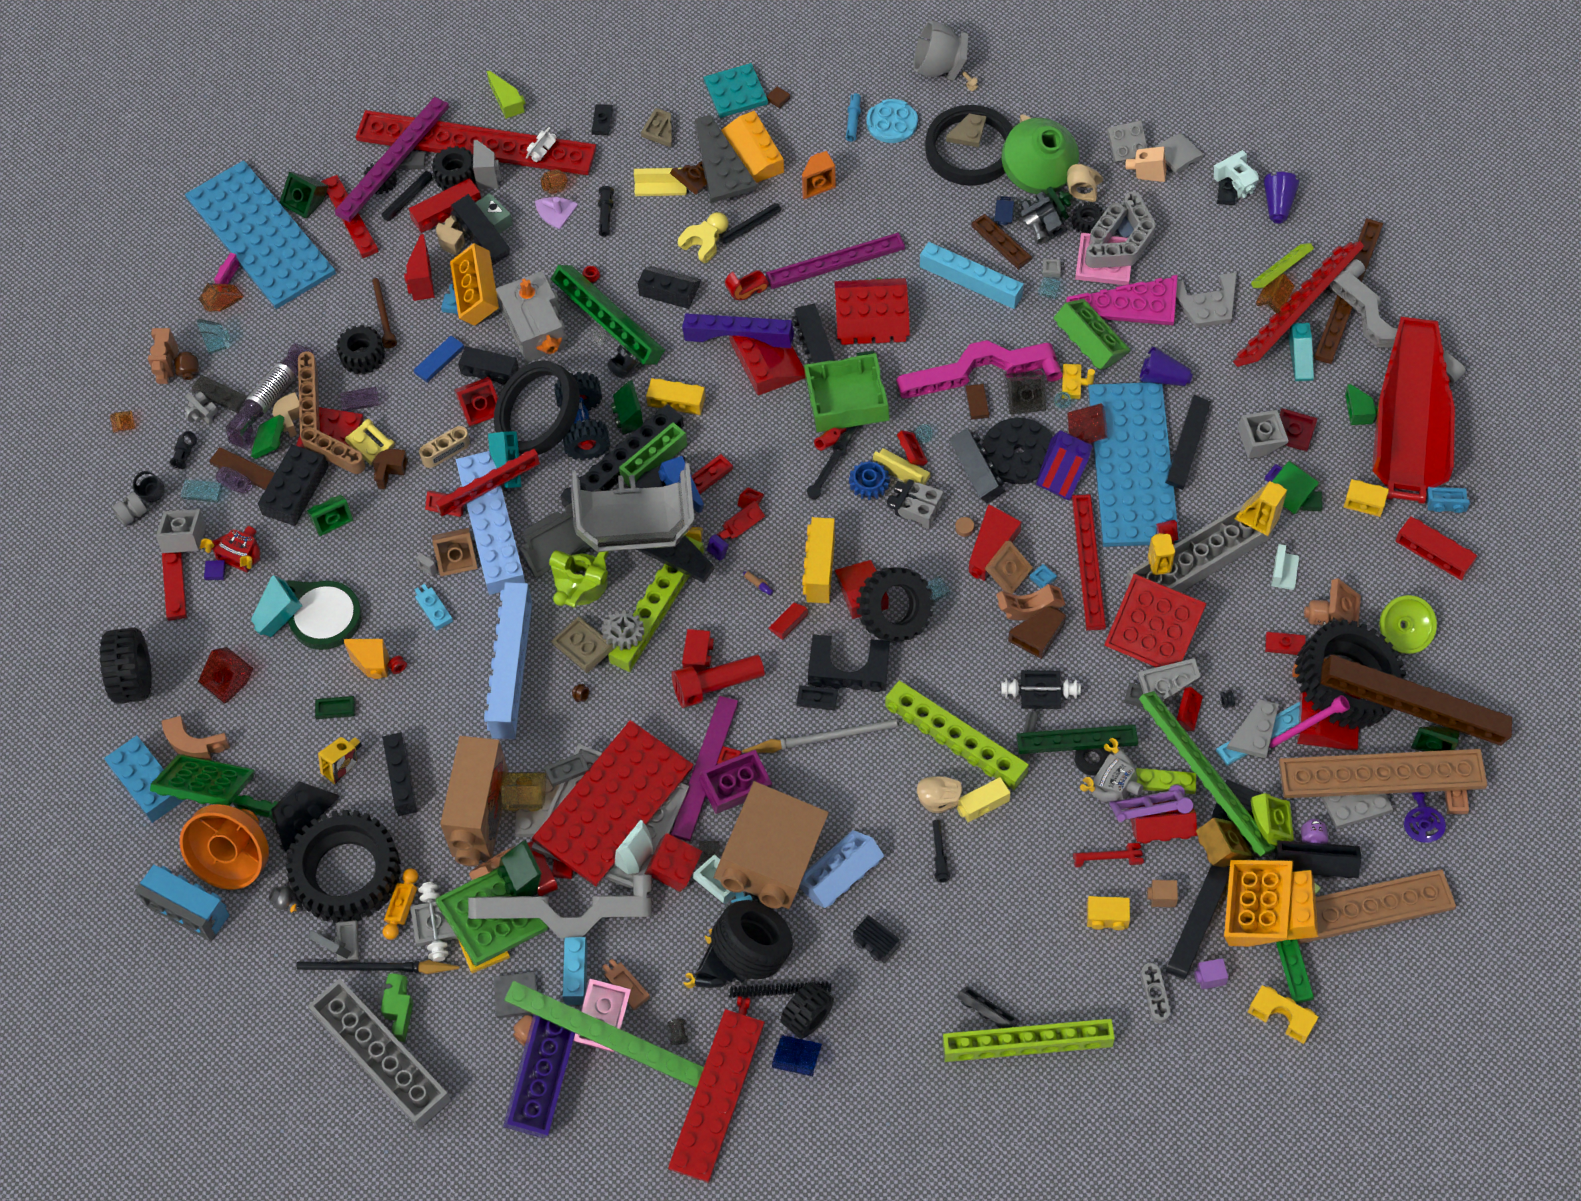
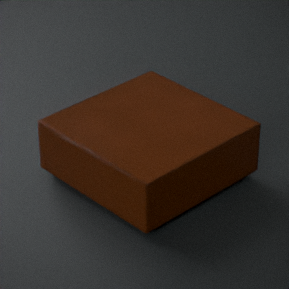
(778, 97)

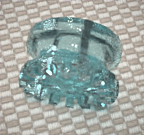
(1066, 395)
(926, 428)

